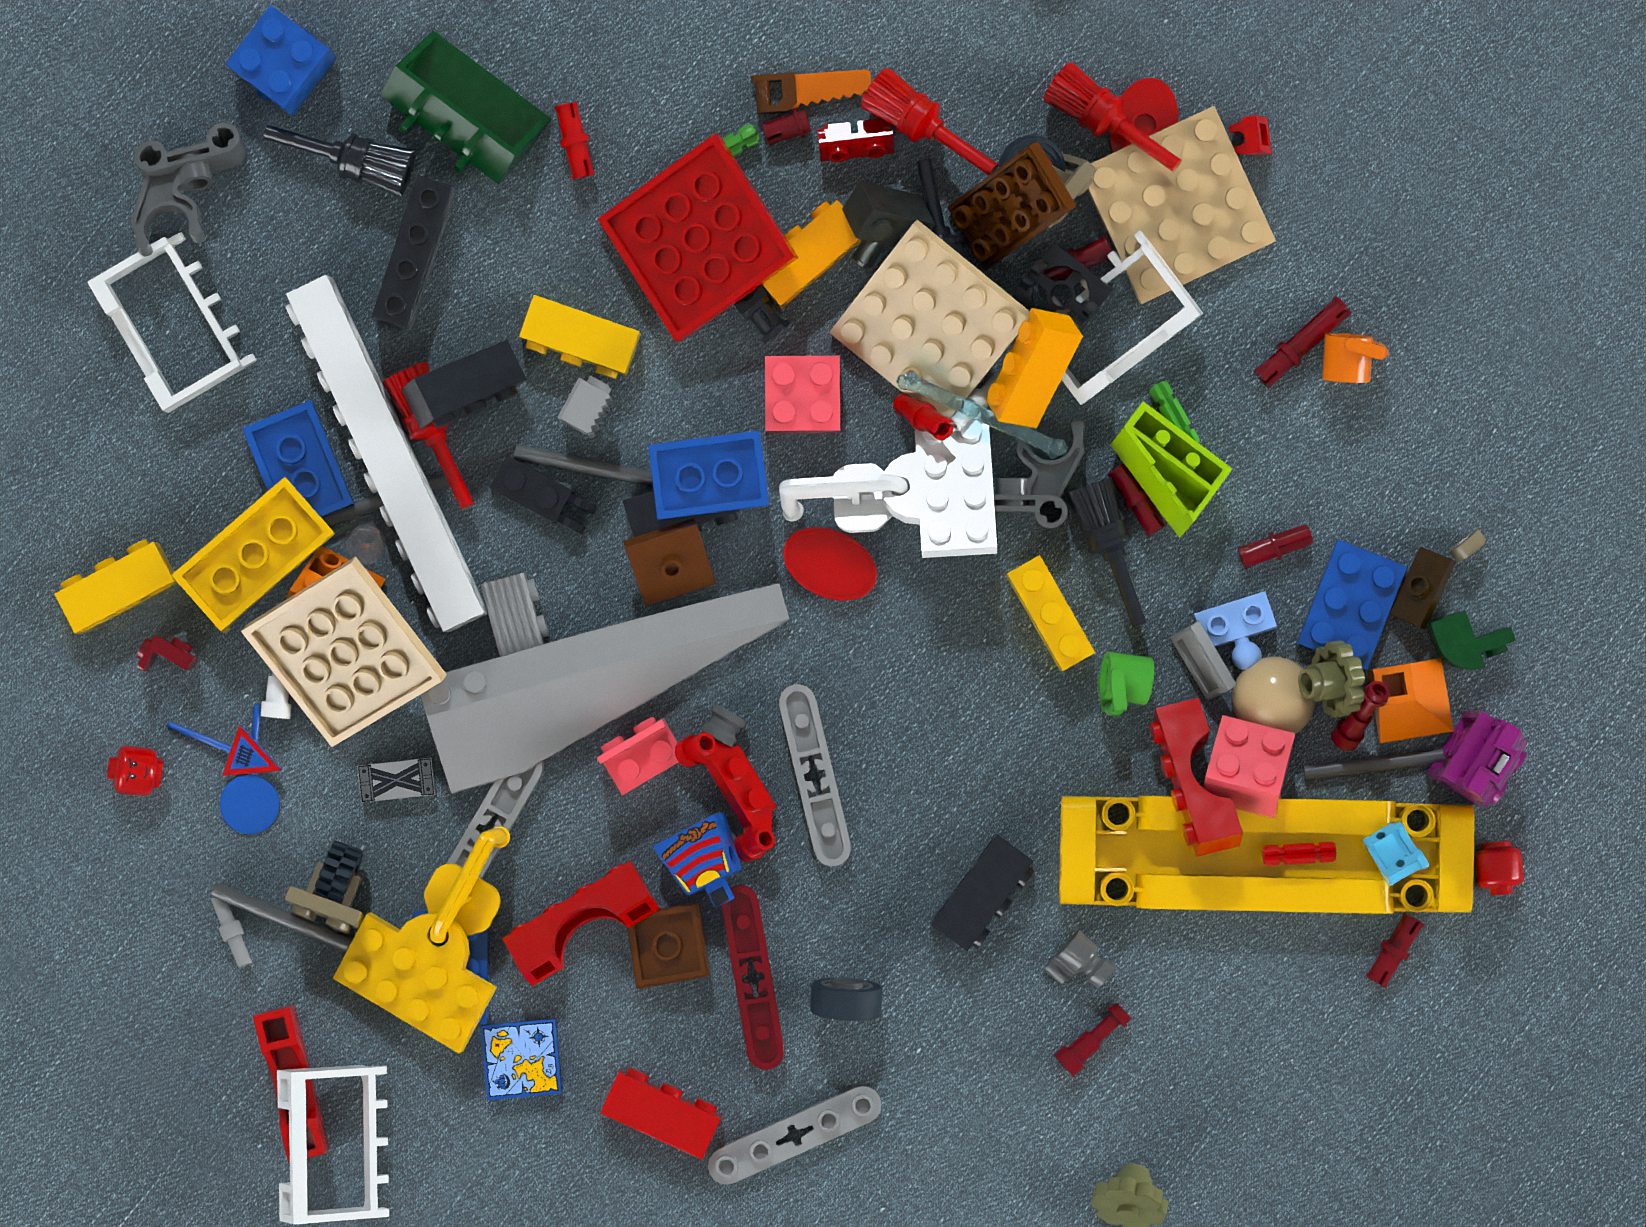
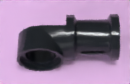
(761, 303)

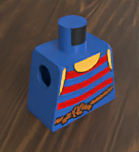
(702, 858)

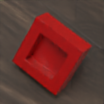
(1256, 136)

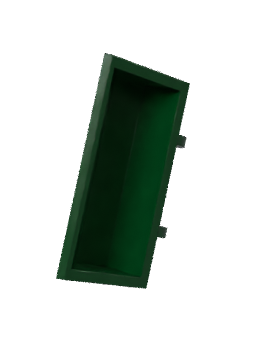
(464, 107)

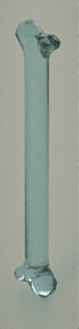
(913, 382)

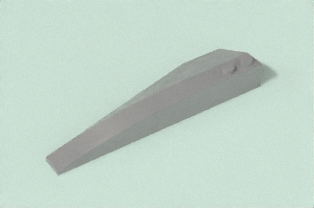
(538, 701)

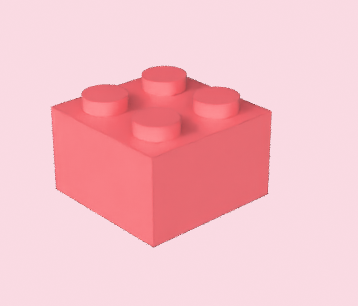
(802, 394)
(1249, 765)

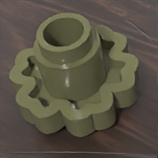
(1334, 679)
(1130, 1199)

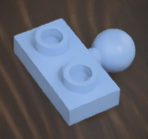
(1236, 623)

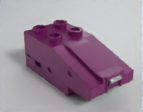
(1480, 758)

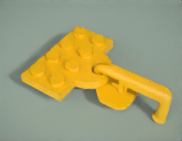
(410, 968)

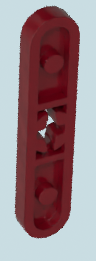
(759, 1013)

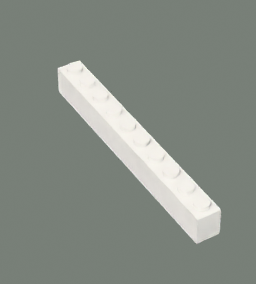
(386, 453)

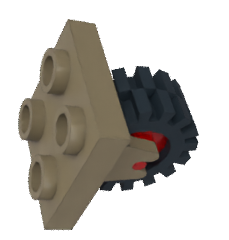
(331, 890)

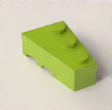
(1169, 466)

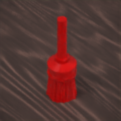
(1100, 111)
(917, 117)
(430, 435)

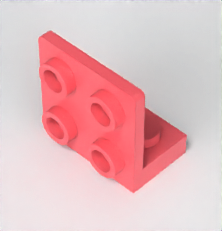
(640, 756)

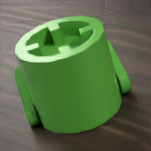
(1123, 681)

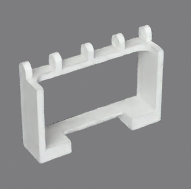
(1151, 342)
(154, 378)
(292, 1096)

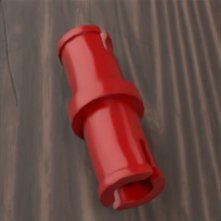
(574, 140)
(923, 416)

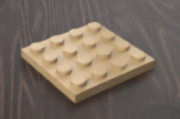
(1191, 216)
(930, 316)
(343, 652)

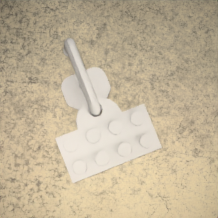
(946, 496)

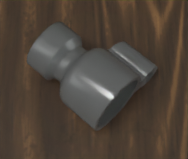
(1078, 956)

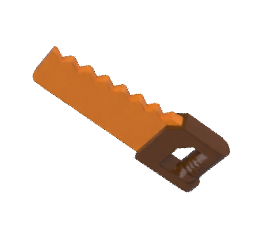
(808, 88)

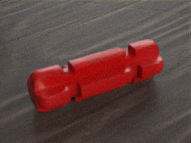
(1298, 853)

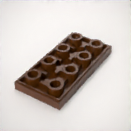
(1011, 206)

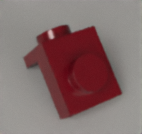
(175, 651)

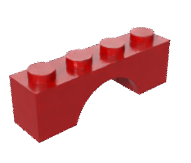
(1209, 819)
(541, 943)
(285, 1049)

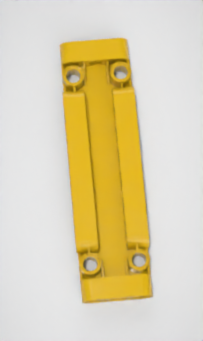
(1166, 874)

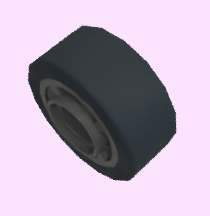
(846, 999)

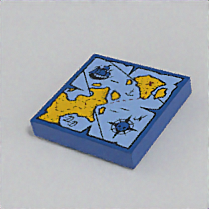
(521, 1059)

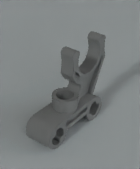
(181, 171)
(1045, 484)

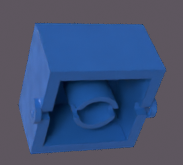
(281, 60)

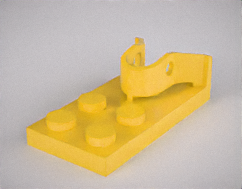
(253, 554)

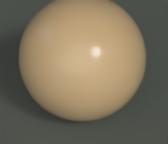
(1271, 695)

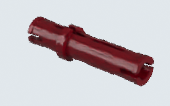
(1291, 352)

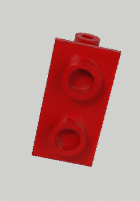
(871, 141)

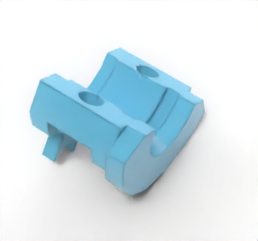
(1395, 852)

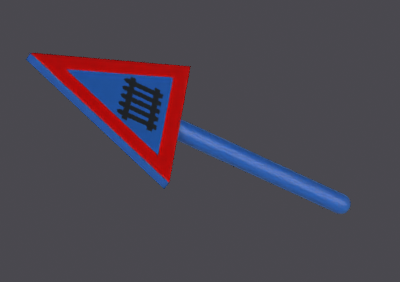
(245, 754)

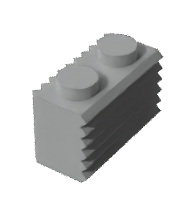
(586, 406)
(514, 613)

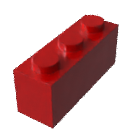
(661, 1112)

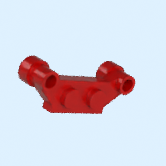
(740, 788)

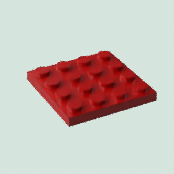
(697, 238)

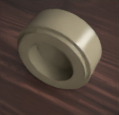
(1467, 545)

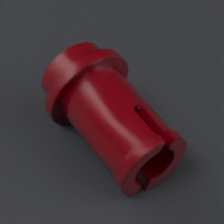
(787, 127)

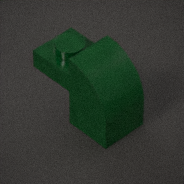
(1457, 645)

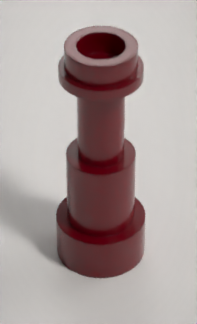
(1350, 731)
(1088, 1042)

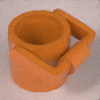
(1350, 357)

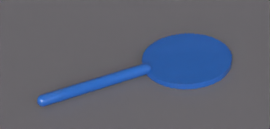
(250, 801)

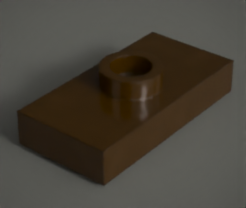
(1422, 588)

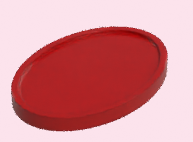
(1148, 107)
(830, 563)

